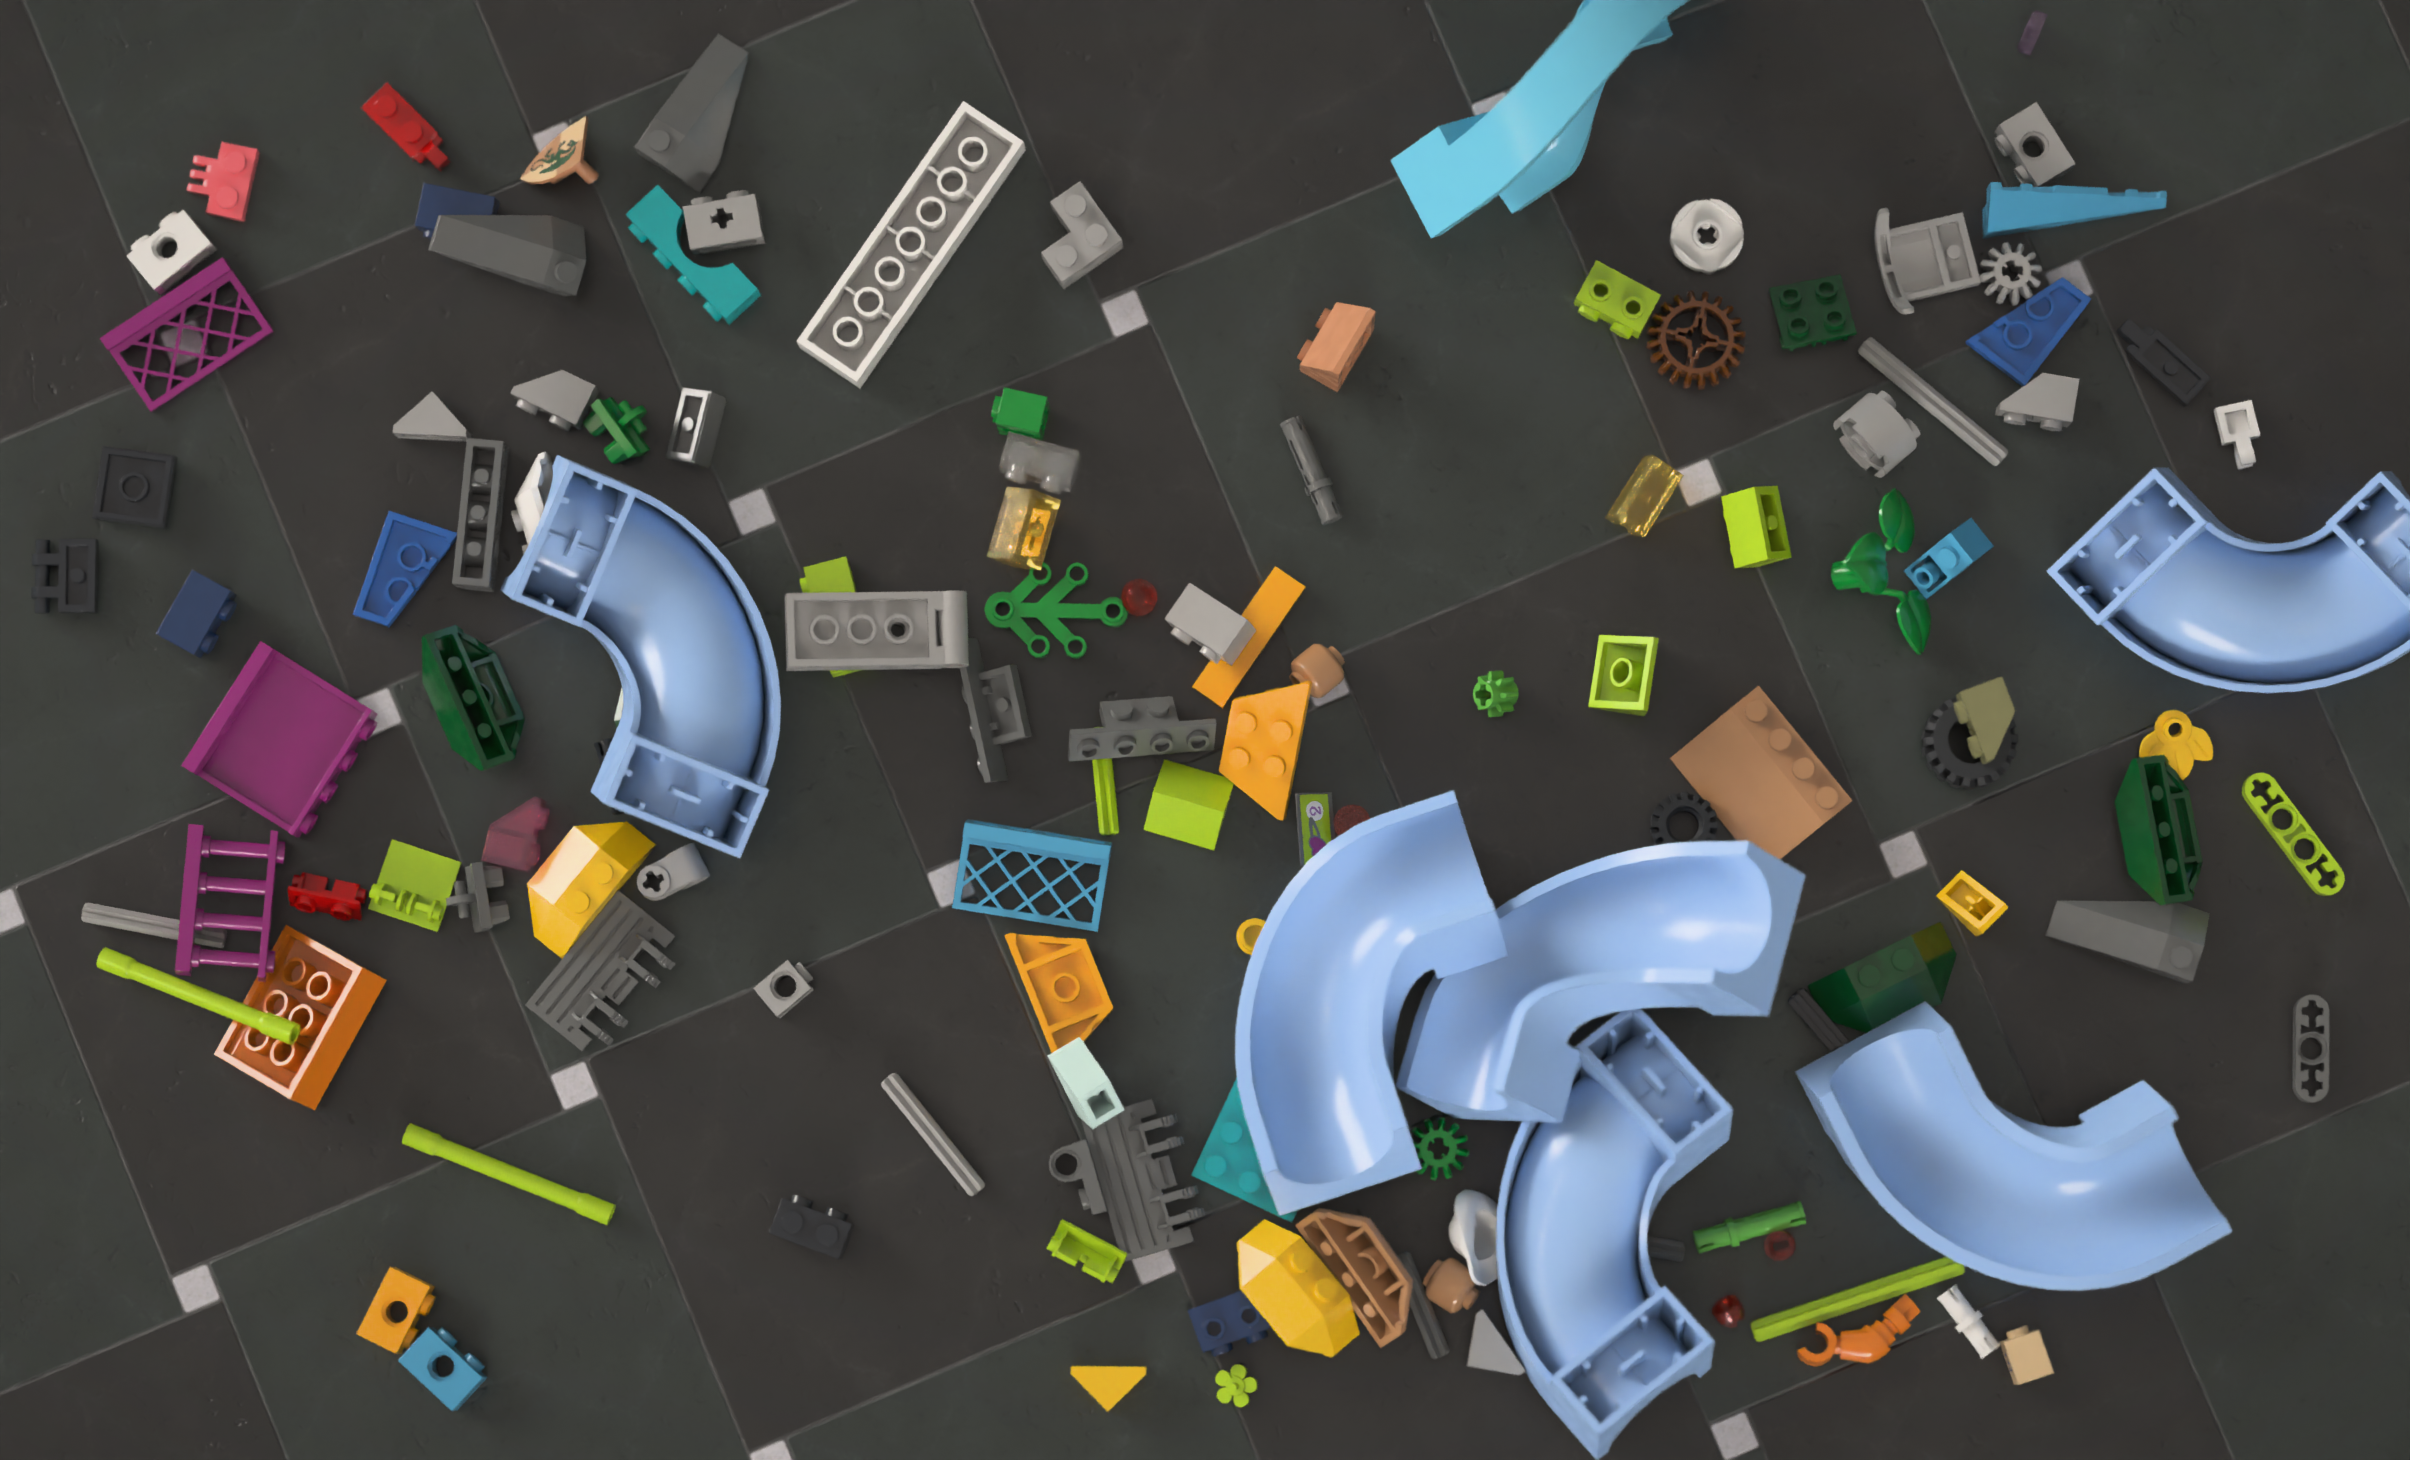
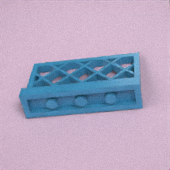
(1037, 843)

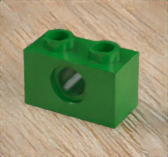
(1021, 413)

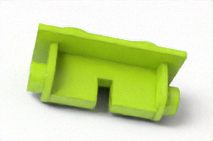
(1075, 1244)

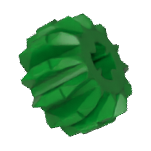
(1447, 1141)

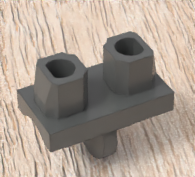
(478, 880)

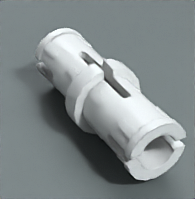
(1968, 1321)

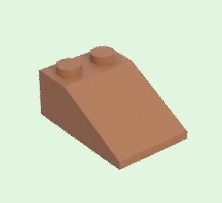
(1337, 344)

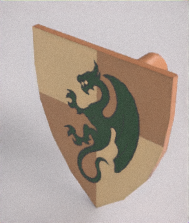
(562, 158)

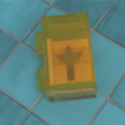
(1023, 528)

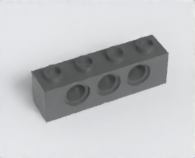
(480, 515)

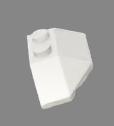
(533, 497)

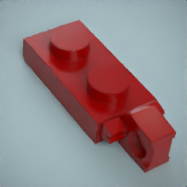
(405, 127)

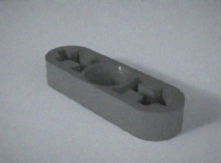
(2303, 1021)

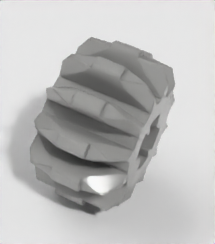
(2017, 263)

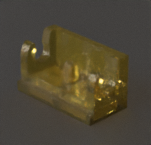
(1644, 495)

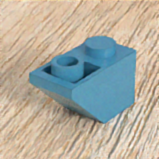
(1948, 558)

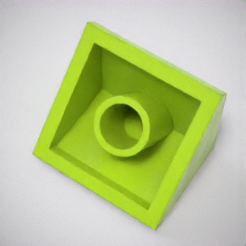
(1623, 674)
(1188, 805)

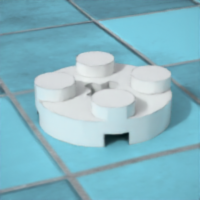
(1706, 214)

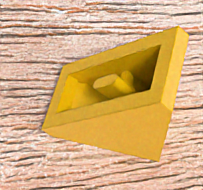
(1971, 903)
(1108, 1383)

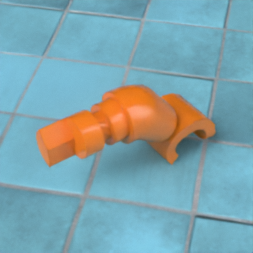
(1867, 1343)

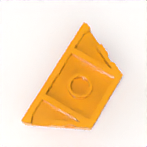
(1265, 744)
(1061, 986)

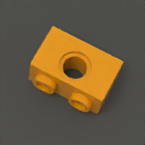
(378, 1323)

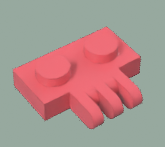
(226, 180)

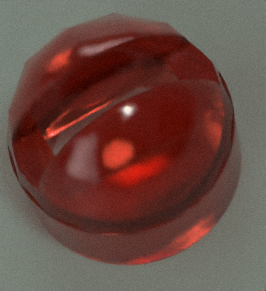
(1776, 1237)
(1728, 1311)

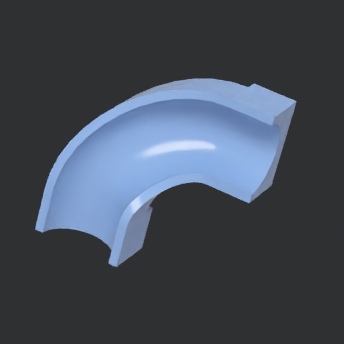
(1598, 940)
(2001, 1191)

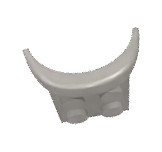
(1924, 258)

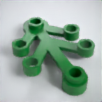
(1049, 610)

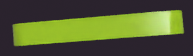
(2298, 830)

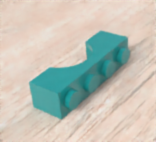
(724, 287)

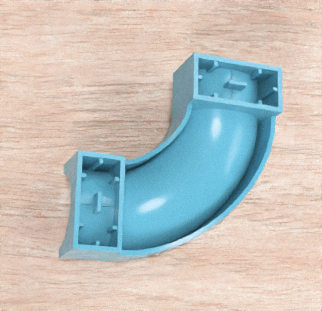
(1538, 127)

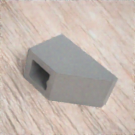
(558, 395)
(2044, 400)

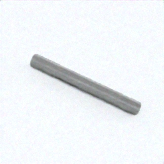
(1933, 401)

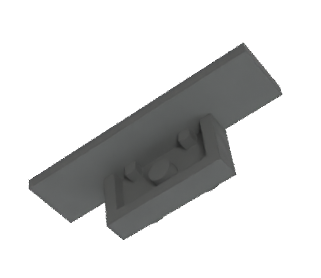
(995, 711)
(1140, 729)

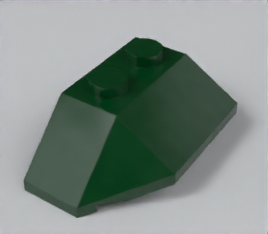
(471, 697)
(2159, 830)
(1888, 981)

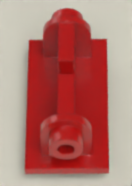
(310, 895)

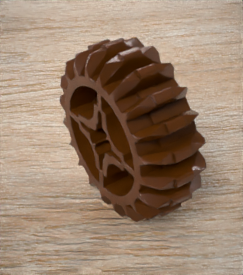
(1712, 341)

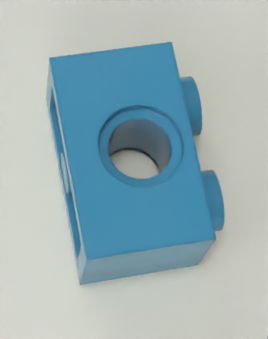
(422, 1361)

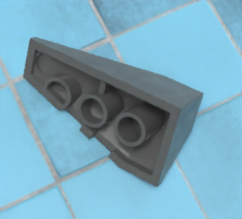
(694, 122)
(520, 247)
(2137, 933)

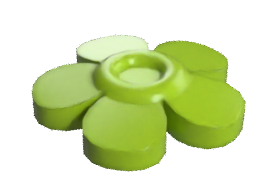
(1235, 1385)

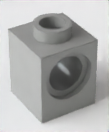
(768, 987)

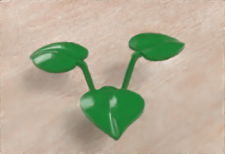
(1867, 568)

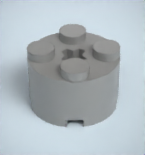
(1877, 433)

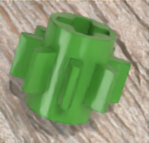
(1495, 693)

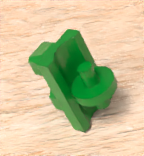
(623, 424)

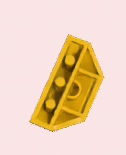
(582, 879)
(1295, 1290)

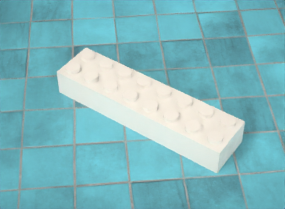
(911, 244)

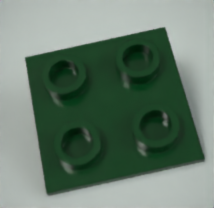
(1812, 312)

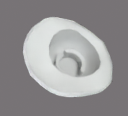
(1474, 1234)

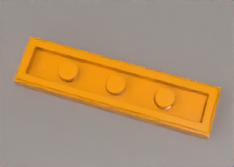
(1266, 614)

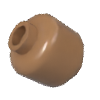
(1319, 666)
(1450, 1285)

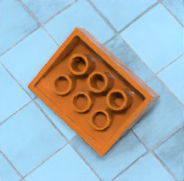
(322, 995)

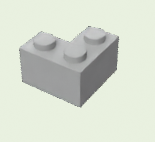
(1088, 240)

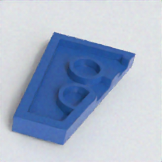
(2031, 331)
(400, 565)

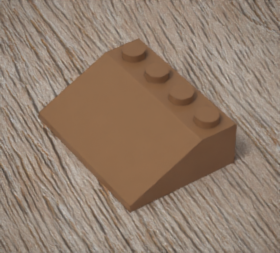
(1761, 776)

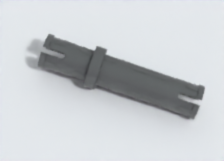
(1314, 476)

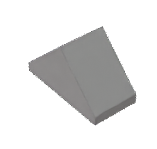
(431, 421)
(1489, 1349)

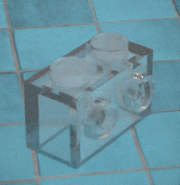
(1039, 462)

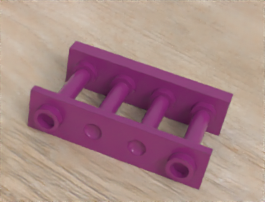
(199, 882)

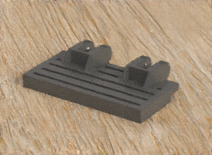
(599, 969)
(1135, 1181)

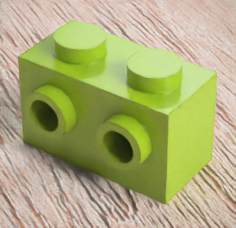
(1616, 301)
(1756, 526)

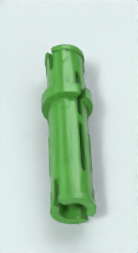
(1741, 1229)

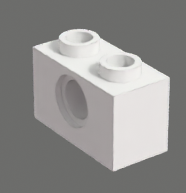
(191, 251)

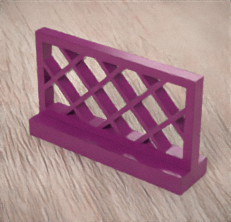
(167, 308)

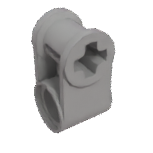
(680, 871)

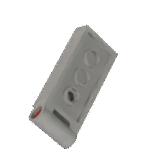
(856, 632)

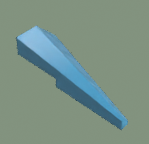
(2035, 208)

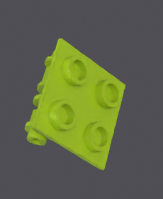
(414, 885)

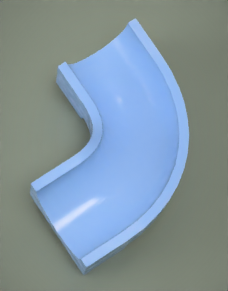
(2245, 608)
(686, 648)
(1331, 989)
(1577, 1224)

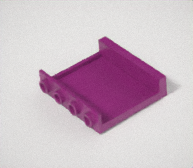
(281, 740)

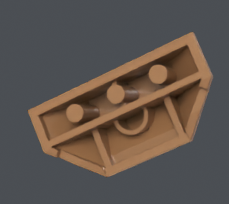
(1364, 1267)

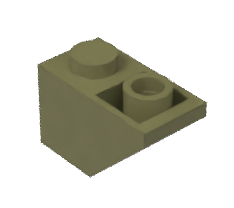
(1987, 714)

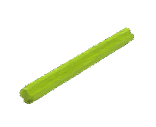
(1855, 1298)

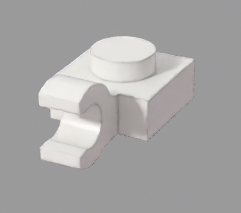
(2237, 427)

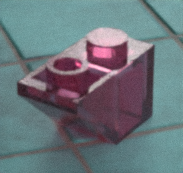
(514, 836)

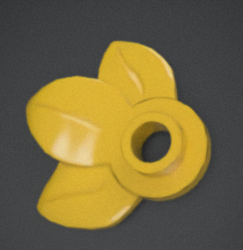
(2180, 749)

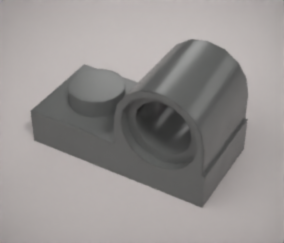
(1091, 1193)

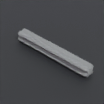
(148, 924)
(933, 1134)

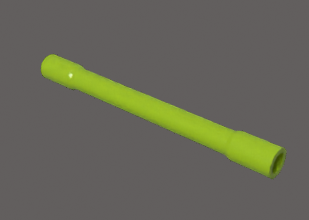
(266, 1023)
(579, 1202)

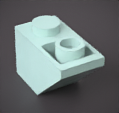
(1085, 1083)

